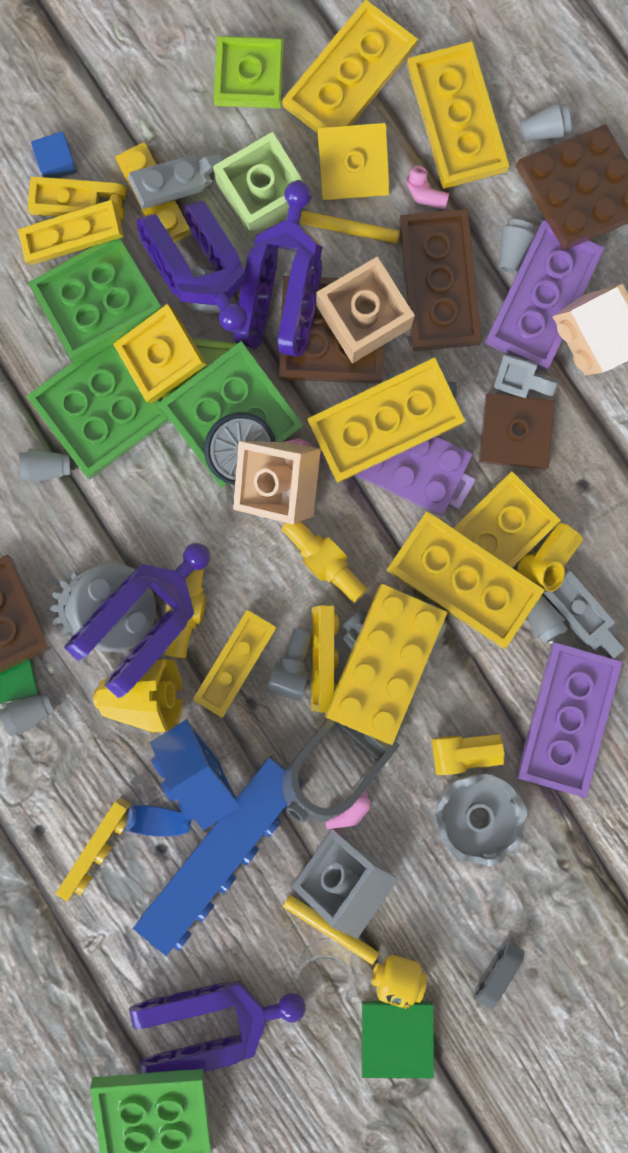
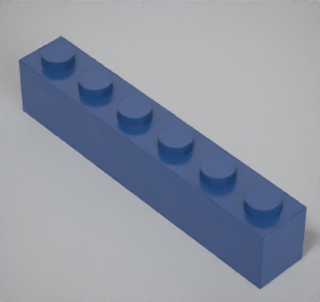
(215, 860)

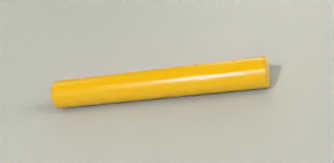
(349, 227)
(314, 919)

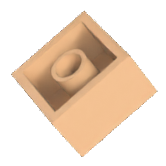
(364, 309)

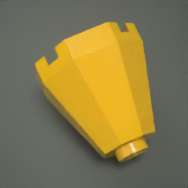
(149, 703)

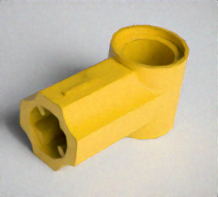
(548, 564)
(458, 754)

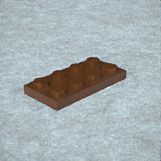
(440, 279)

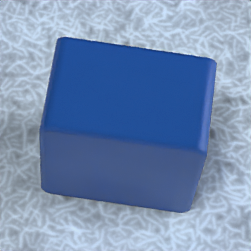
(54, 156)

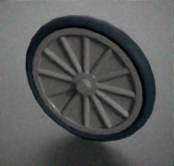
(224, 438)

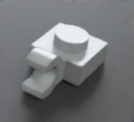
(519, 376)

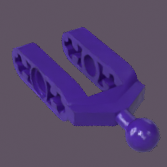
(302, 284)
(207, 289)
(171, 588)
(205, 1000)

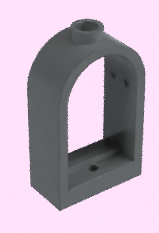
(300, 807)

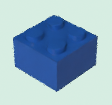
(193, 775)

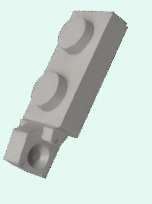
(173, 179)
(585, 615)

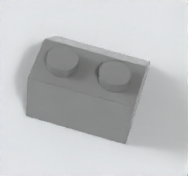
(344, 884)

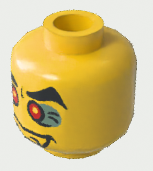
(399, 981)

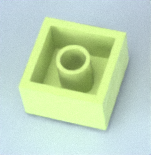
(256, 184)

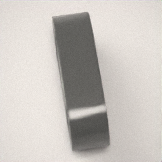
(498, 975)

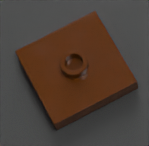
(516, 431)

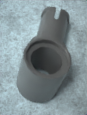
(290, 673)

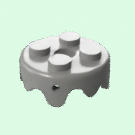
(92, 589)
(504, 826)

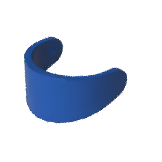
(156, 821)

